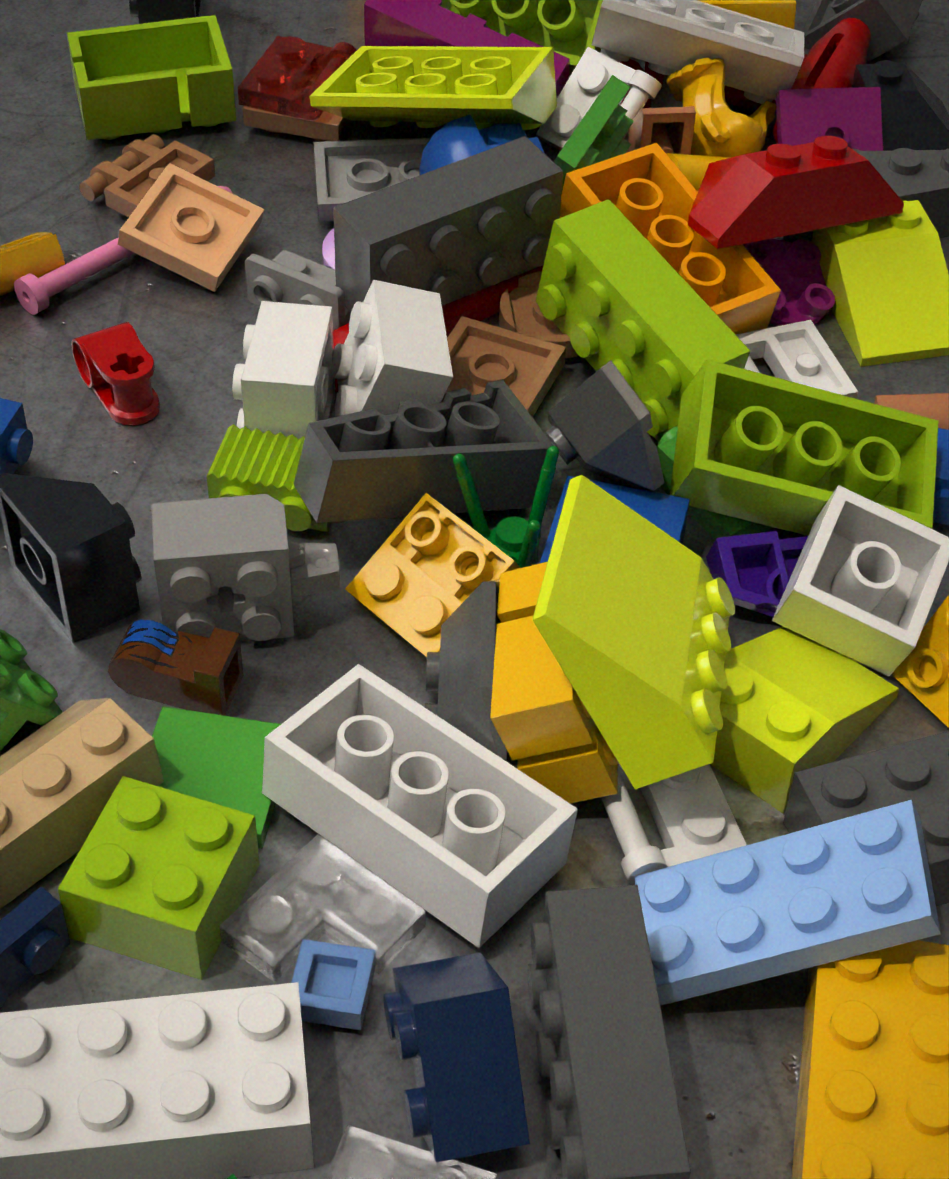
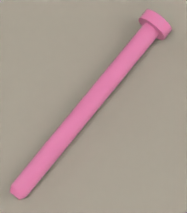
(35, 292)

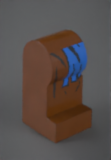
(179, 666)

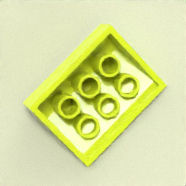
(442, 85)
(636, 633)

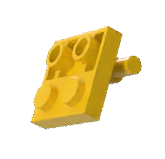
(426, 573)

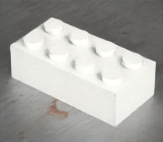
(418, 803)
(156, 1087)

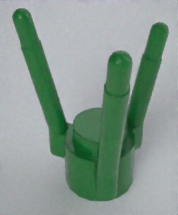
(512, 535)

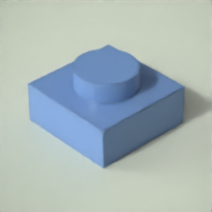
(334, 983)

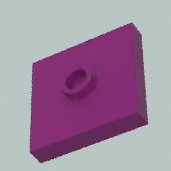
(836, 112)

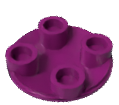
(798, 275)

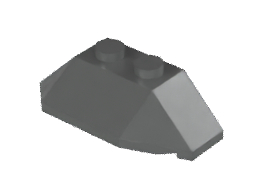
(607, 431)
(465, 669)

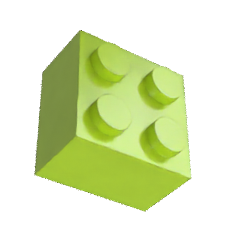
(160, 876)

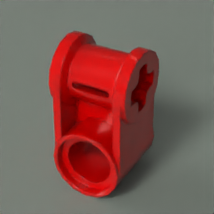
(118, 372)

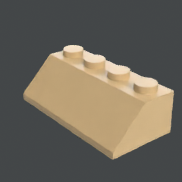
(60, 784)

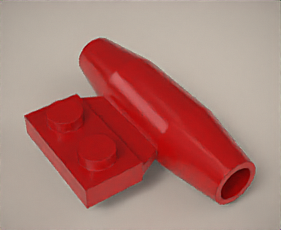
(827, 64)

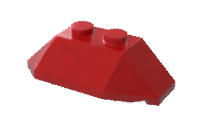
(789, 193)

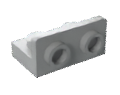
(295, 281)

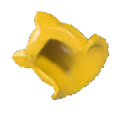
(717, 127)

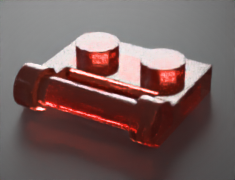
(284, 71)

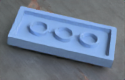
(789, 903)

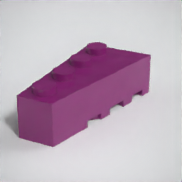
(432, 25)

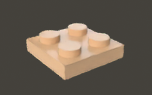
(191, 227)

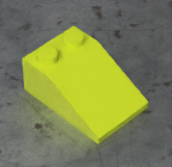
(888, 286)
(791, 710)

